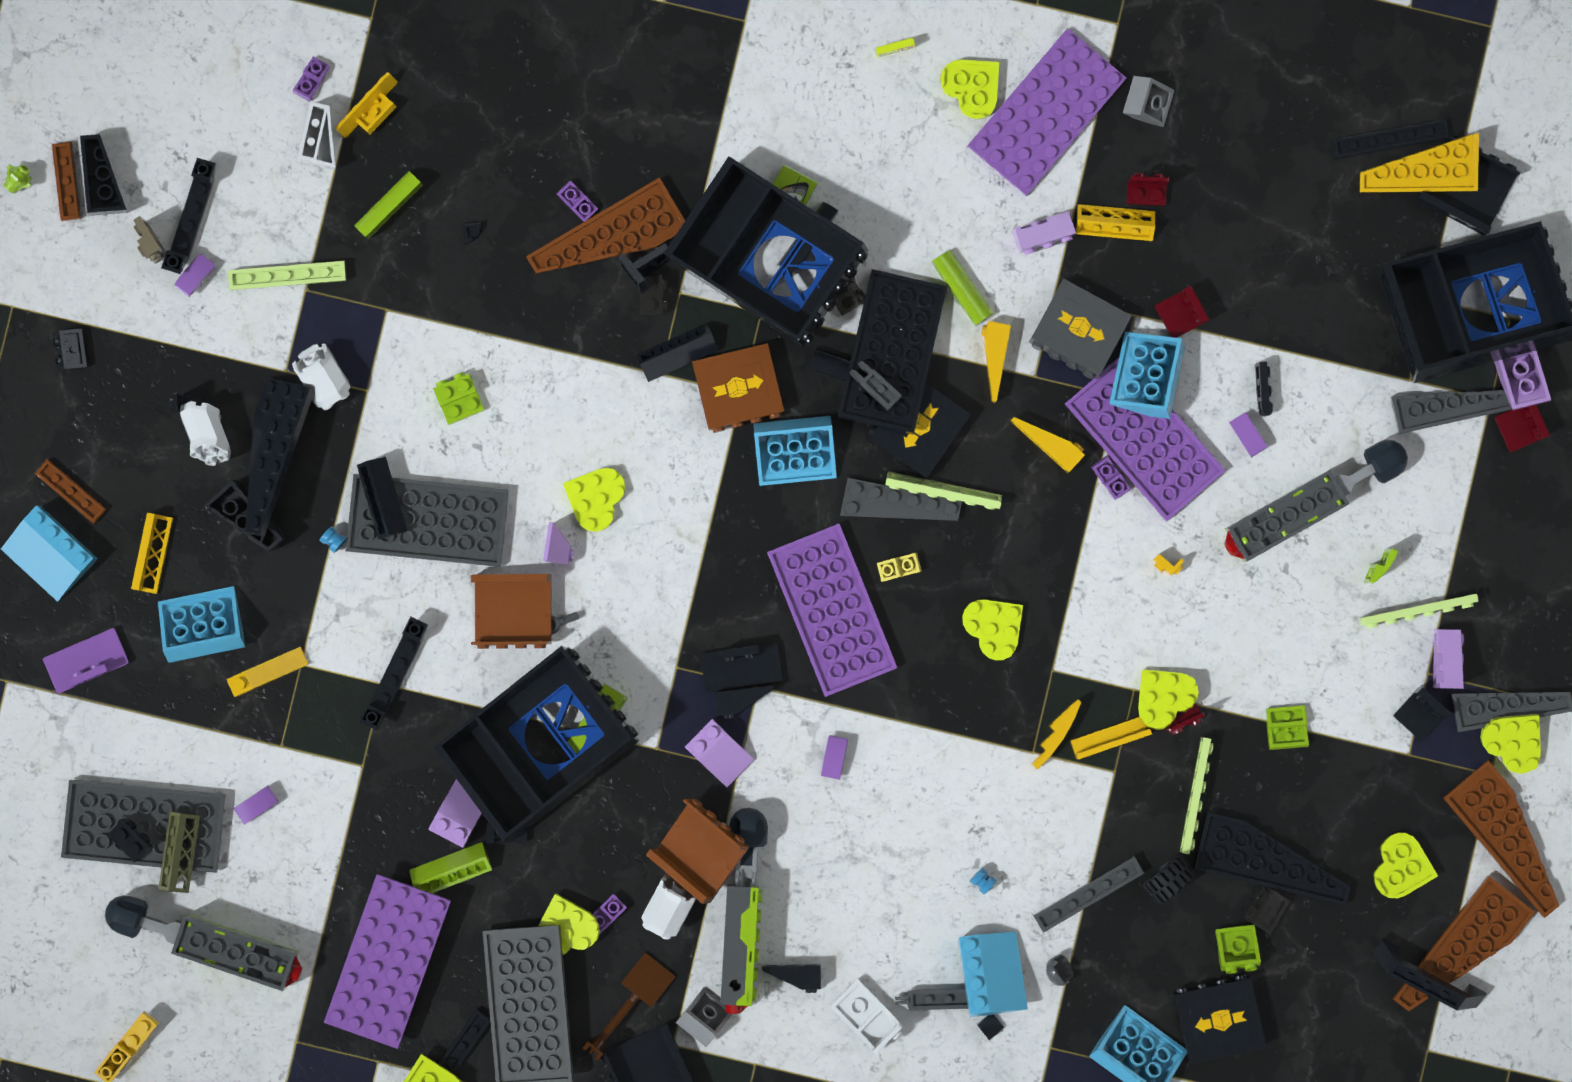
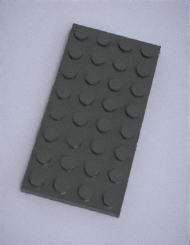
(441, 522)
(98, 807)
(528, 1004)

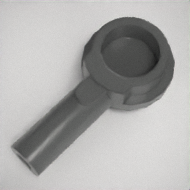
(556, 623)

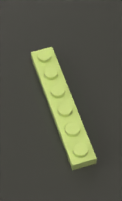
(287, 275)
(949, 491)
(1426, 609)
(1195, 804)

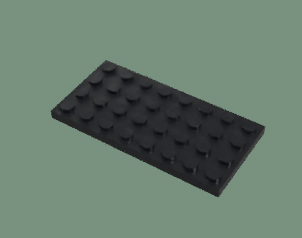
(897, 342)

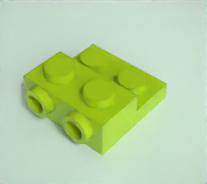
(458, 398)
(1238, 949)

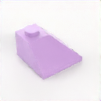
(557, 547)

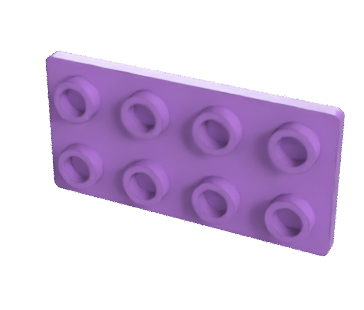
(85, 660)

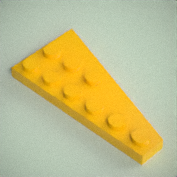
(1439, 168)

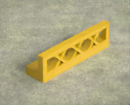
(1115, 226)
(146, 548)
(1109, 737)

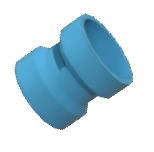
(332, 538)
(983, 880)

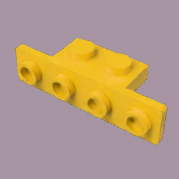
(371, 109)

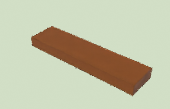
(66, 181)
(70, 491)

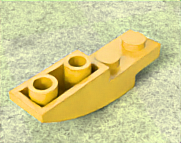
(126, 1047)

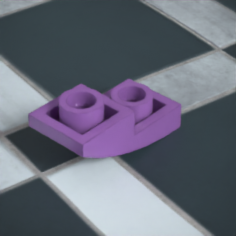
(311, 79)
(577, 201)
(194, 274)
(1248, 434)
(1110, 477)
(834, 757)
(256, 804)
(608, 912)

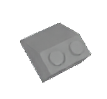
(1148, 101)
(704, 1017)

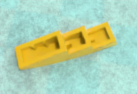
(1060, 727)

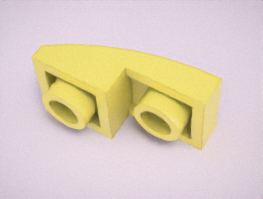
(899, 567)

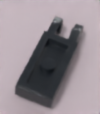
(1263, 390)

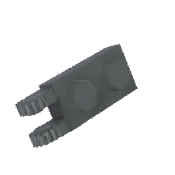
(877, 386)

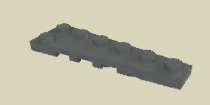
(1432, 410)
(881, 501)
(1477, 709)

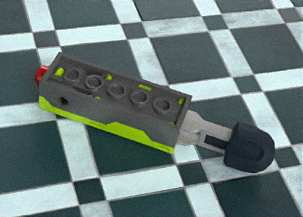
(1309, 503)
(743, 915)
(210, 944)

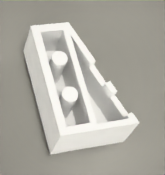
(317, 138)

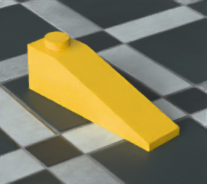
(995, 346)
(1057, 448)
(267, 672)

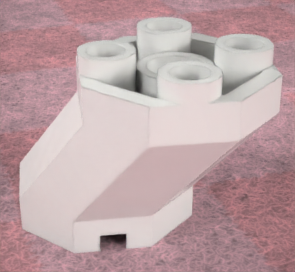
(321, 372)
(205, 433)
(667, 908)

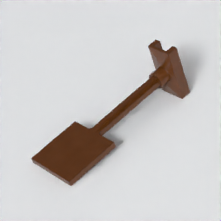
(646, 982)

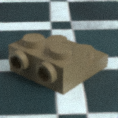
(149, 243)

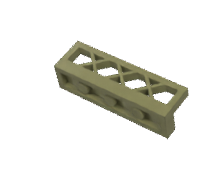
(172, 852)

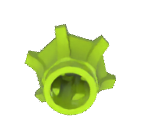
(17, 178)

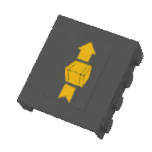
(1079, 329)

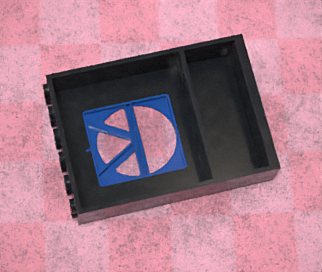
(735, 220)
(1428, 291)
(491, 751)

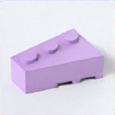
(1044, 233)
(1448, 659)

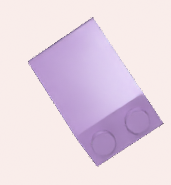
(1523, 380)
(719, 753)
(456, 816)

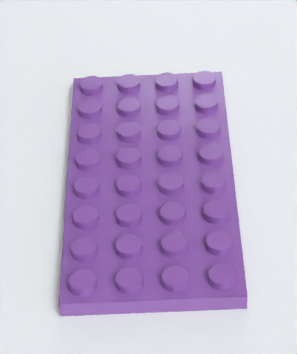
(1046, 112)
(1153, 452)
(832, 610)
(387, 961)

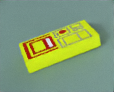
(895, 47)

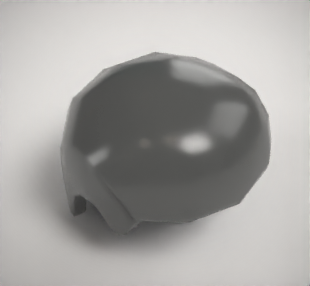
(1059, 970)

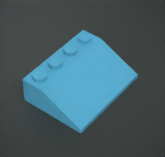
(1148, 374)
(795, 450)
(48, 552)
(200, 624)
(992, 974)
(1137, 1050)

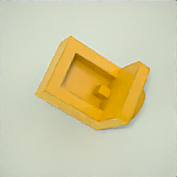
(1163, 565)

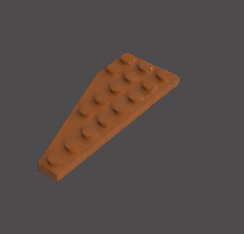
(627, 227)
(1496, 820)
(1477, 932)

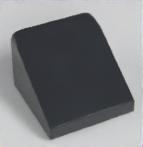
(990, 1026)

